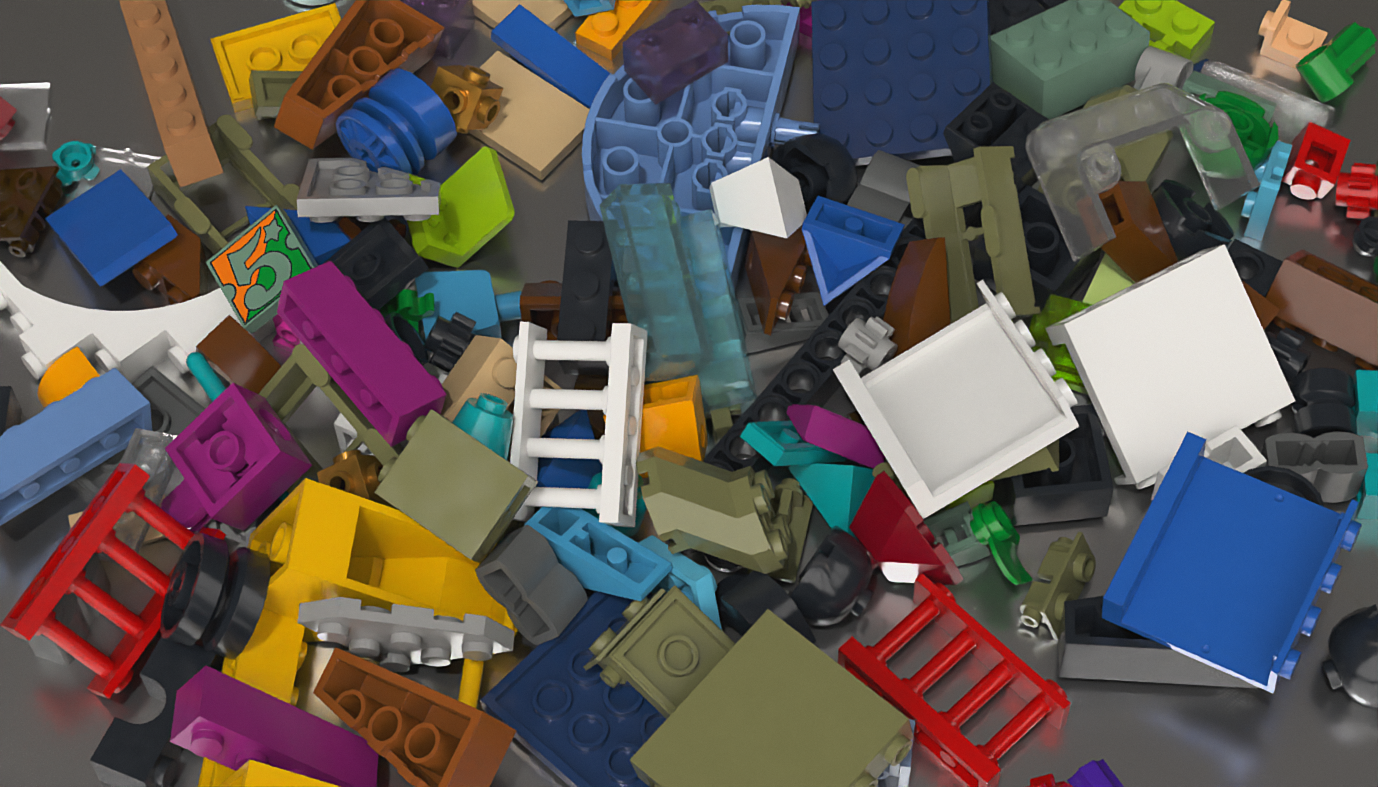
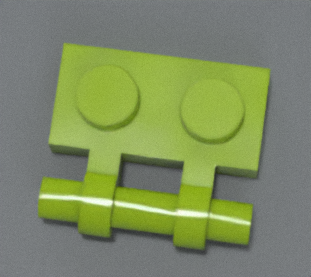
(1170, 25)

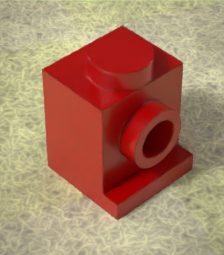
(1315, 161)

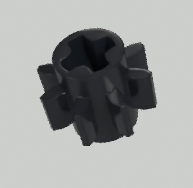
(449, 340)
(1288, 352)

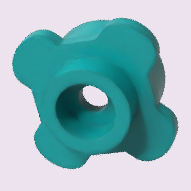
(69, 154)

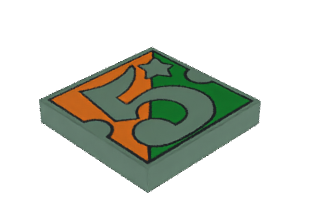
(257, 263)

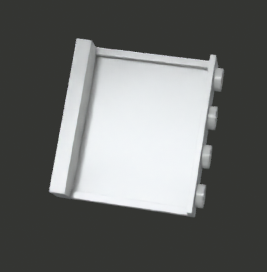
(1174, 360)
(962, 404)

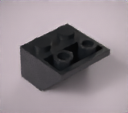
(998, 116)

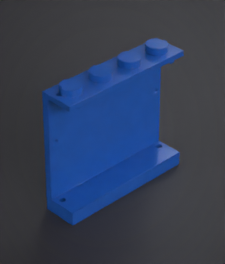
(1229, 568)

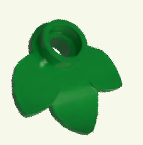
(994, 528)

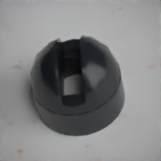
(1366, 237)

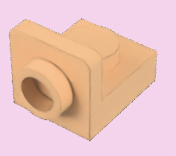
(1287, 38)

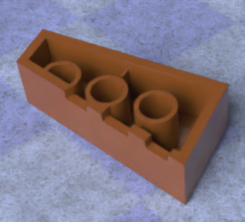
(353, 58)
(413, 726)

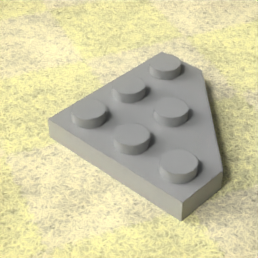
(349, 189)
(405, 633)

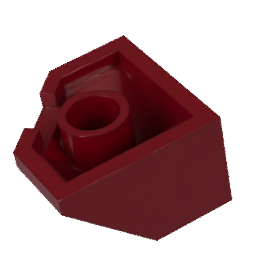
(899, 538)

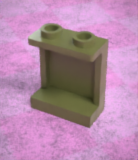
(454, 486)

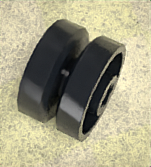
(215, 596)

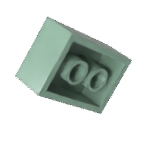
(1068, 55)

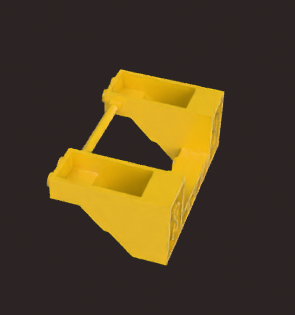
(346, 547)

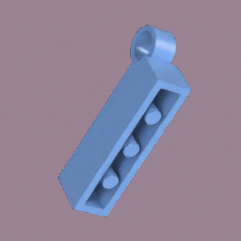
(68, 440)

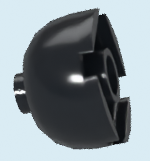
(820, 166)
(1188, 223)
(834, 580)
(1355, 656)

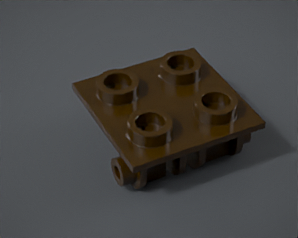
(25, 202)

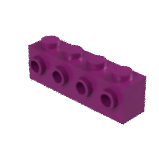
(359, 350)
(239, 723)

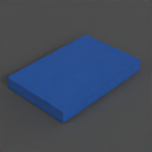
(111, 227)

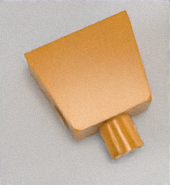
(674, 418)

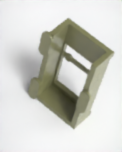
(232, 147)
(939, 196)
(295, 383)

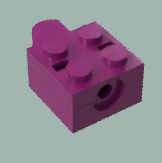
(232, 462)

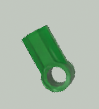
(1331, 66)

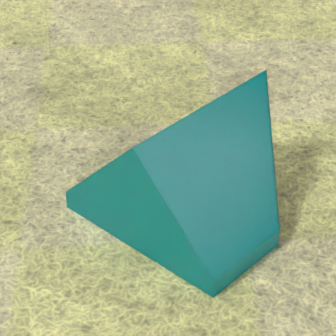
(835, 490)

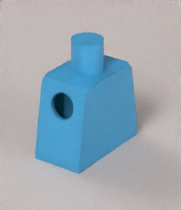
(471, 295)

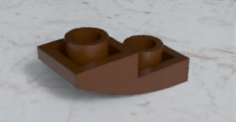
(238, 356)

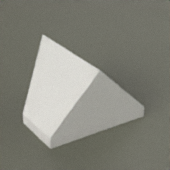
(759, 199)

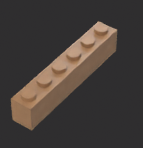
(171, 90)

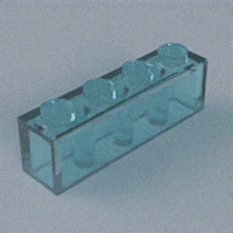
(657, 279)
(730, 375)

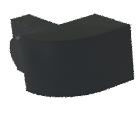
(745, 599)

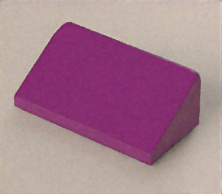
(836, 434)

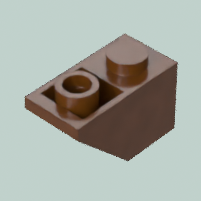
(1141, 238)
(176, 268)

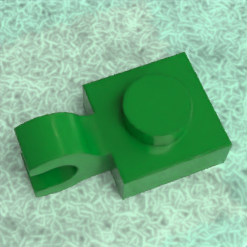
(410, 306)

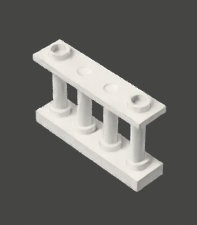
(620, 403)

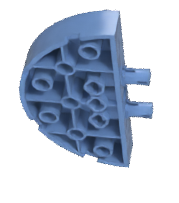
(702, 129)

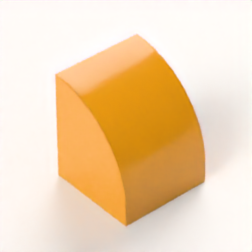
(65, 377)

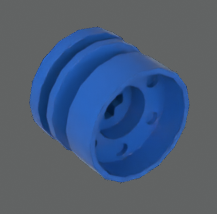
(397, 124)

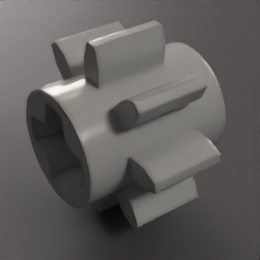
(868, 344)

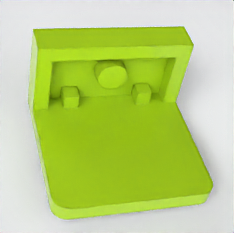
(470, 214)

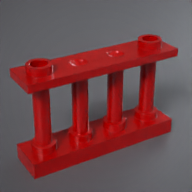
(65, 574)
(940, 731)

